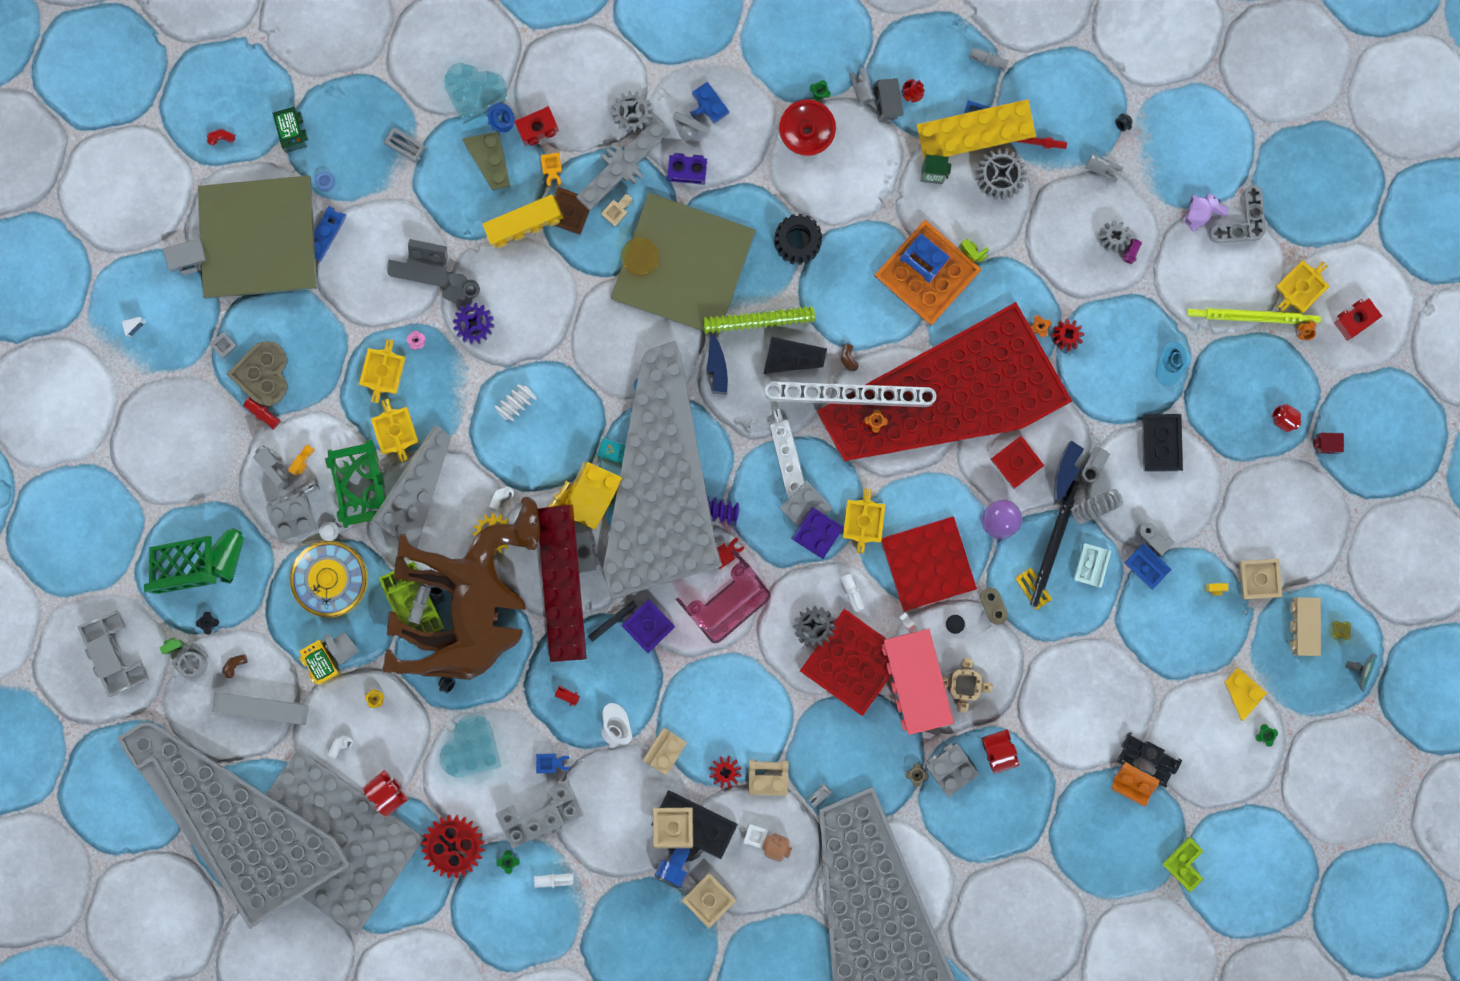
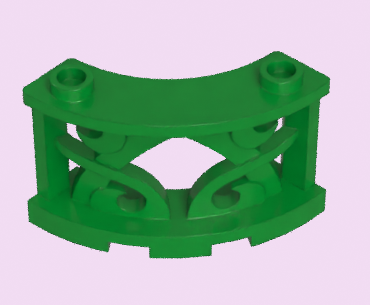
(369, 459)

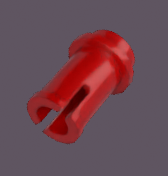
(567, 696)

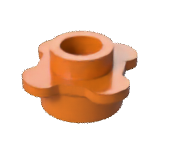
(1045, 325)
(1307, 331)
(881, 421)

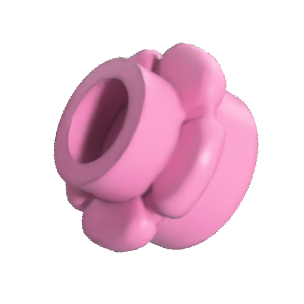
(416, 335)

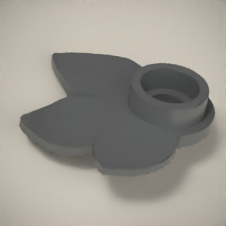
(458, 290)

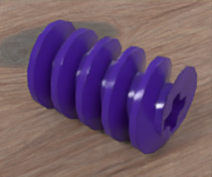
(723, 511)

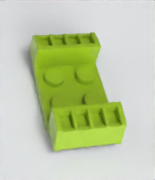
(400, 597)

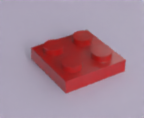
(1017, 462)

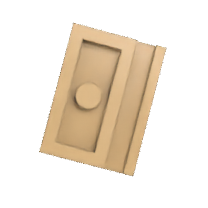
(664, 751)

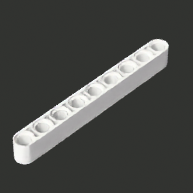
(859, 391)

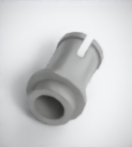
(820, 794)

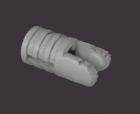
(863, 88)
(1100, 165)

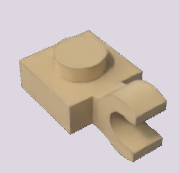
(615, 211)

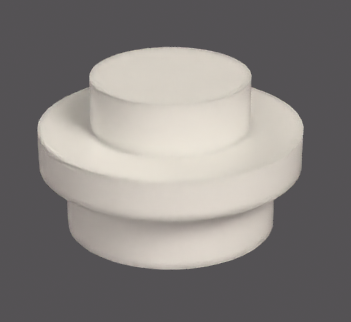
(329, 531)

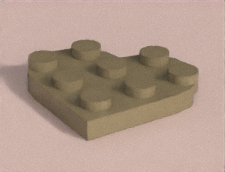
(261, 373)

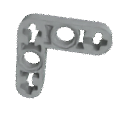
(1247, 227)

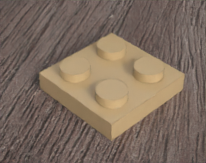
(1260, 579)
(672, 828)
(709, 900)

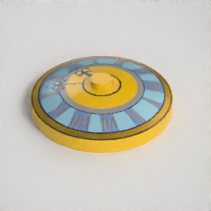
(328, 579)

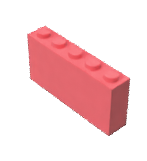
(917, 681)

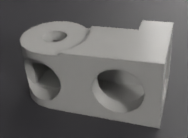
(1150, 536)

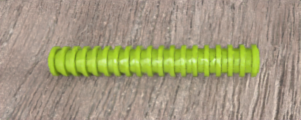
(759, 319)

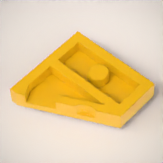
(1244, 693)

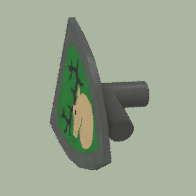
(1365, 670)

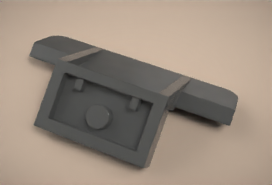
(424, 264)

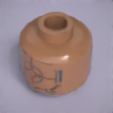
(777, 847)

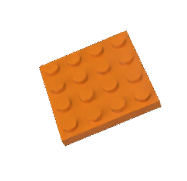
(925, 298)

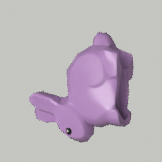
(1201, 209)

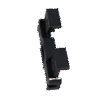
(1165, 763)

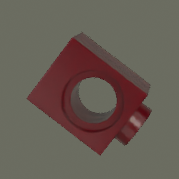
(1329, 443)

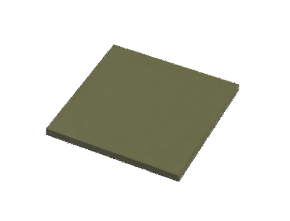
(257, 237)
(696, 264)

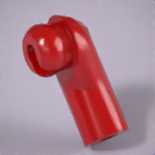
(220, 134)

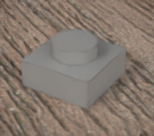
(223, 345)

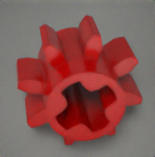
(913, 90)

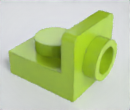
(970, 250)

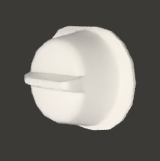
(616, 725)

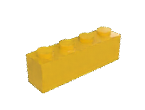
(523, 221)

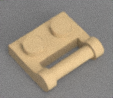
(768, 783)

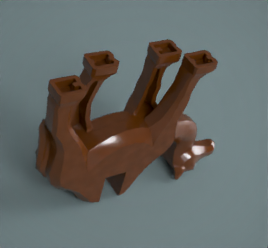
(475, 591)

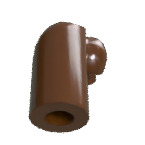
(847, 360)
(230, 665)

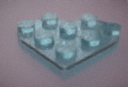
(473, 90)
(471, 749)

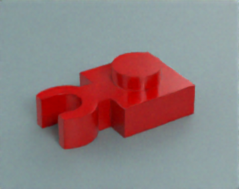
(726, 552)

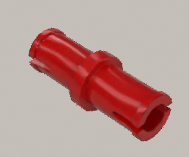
(261, 413)

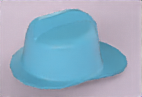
(1172, 363)

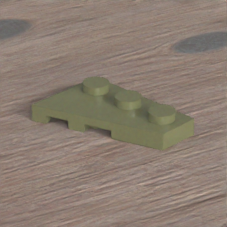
(490, 158)

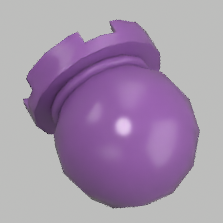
(1001, 519)

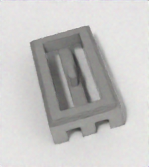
(417, 153)

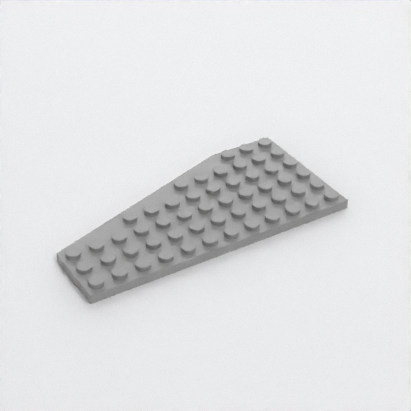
(871, 900)

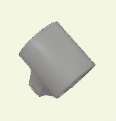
(1094, 465)

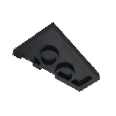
(791, 356)

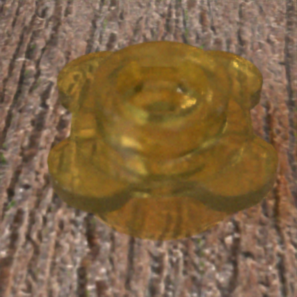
(1341, 625)

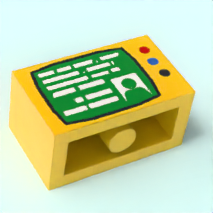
(319, 662)

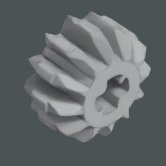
(1113, 229)

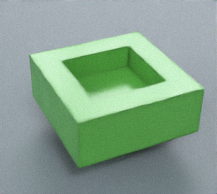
(171, 645)

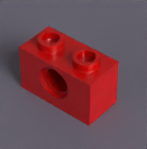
(543, 117)
(1368, 315)

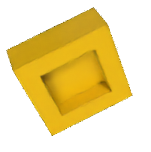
(1216, 589)

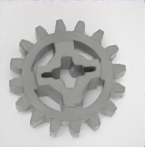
(626, 106)

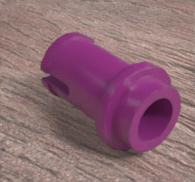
(1131, 252)

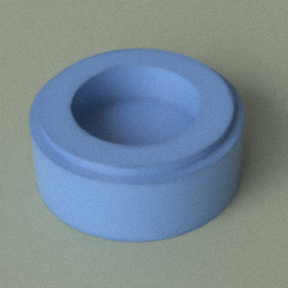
(325, 181)

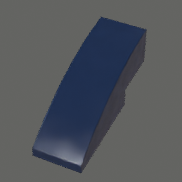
(717, 366)
(1066, 469)

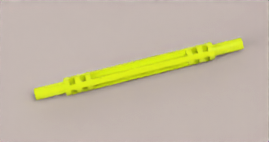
(1253, 316)

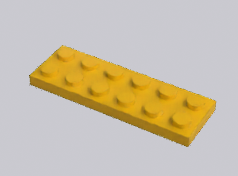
(977, 130)

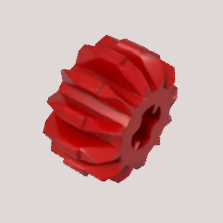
(1074, 338)
(728, 766)

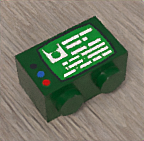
(290, 129)
(935, 169)

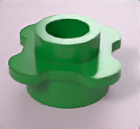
(820, 85)
(1272, 733)
(508, 867)

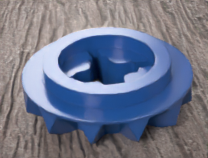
(507, 117)

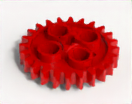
(463, 831)

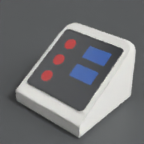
(133, 325)

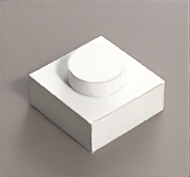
(755, 836)

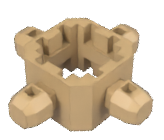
(985, 687)

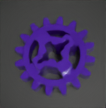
(478, 315)

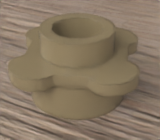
(911, 775)

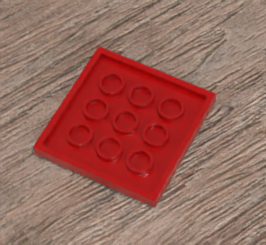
(928, 563)
(850, 664)

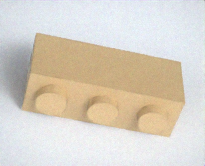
(1306, 626)

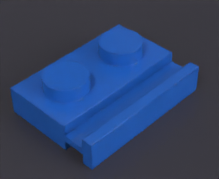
(1147, 566)

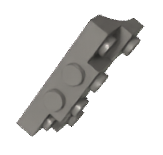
(106, 656)
(542, 821)

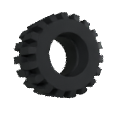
(798, 223)

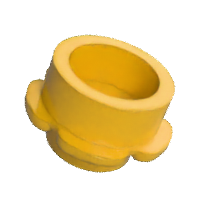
(369, 698)

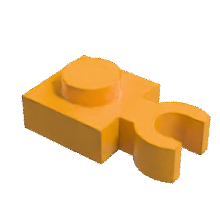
(551, 166)
(299, 464)

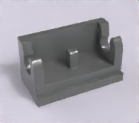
(888, 99)

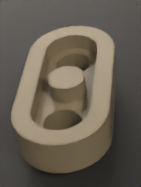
(993, 606)

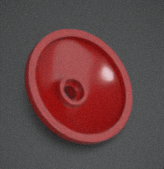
(808, 115)

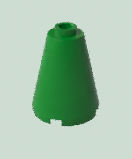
(226, 555)

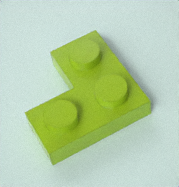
(1180, 864)

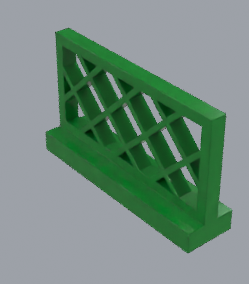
(180, 579)

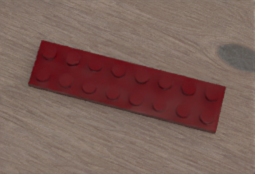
(561, 584)

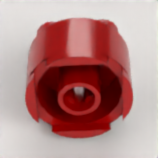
(1000, 751)
(385, 793)

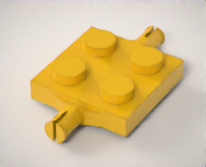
(1302, 286)
(382, 371)
(394, 431)
(864, 521)

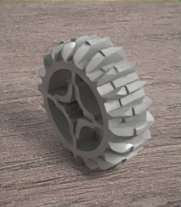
(995, 168)
(1097, 506)

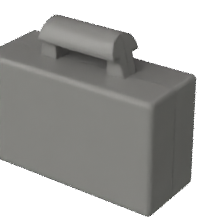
(185, 256)

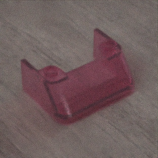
(730, 605)

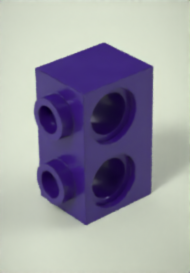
(686, 175)

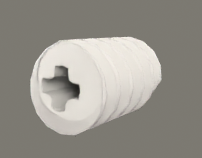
(516, 402)

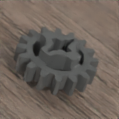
(809, 621)

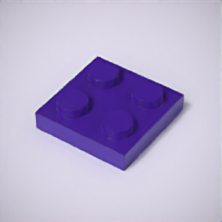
(817, 532)
(648, 626)

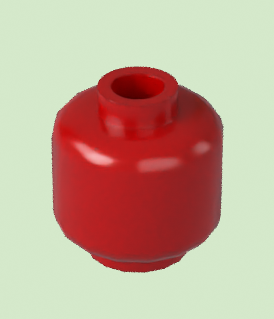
(1286, 418)

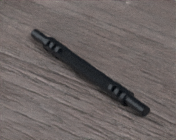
(1054, 544)

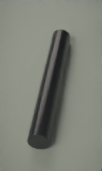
(612, 621)

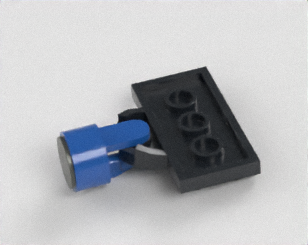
(710, 835)

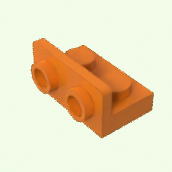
(1134, 784)

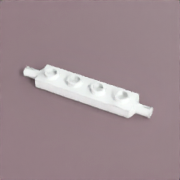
(786, 453)

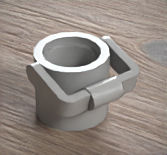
(340, 648)
(190, 663)

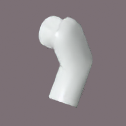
(501, 495)
(340, 743)

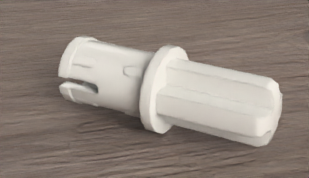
(852, 592)
(553, 880)

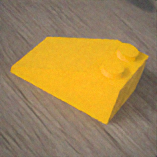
(592, 494)

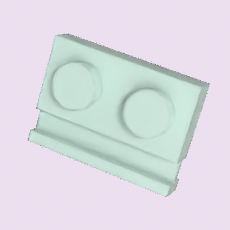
(1092, 565)

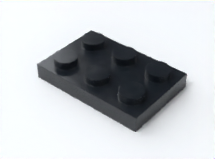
(1162, 442)

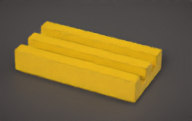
(1026, 592)

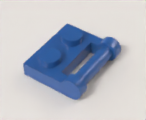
(928, 253)

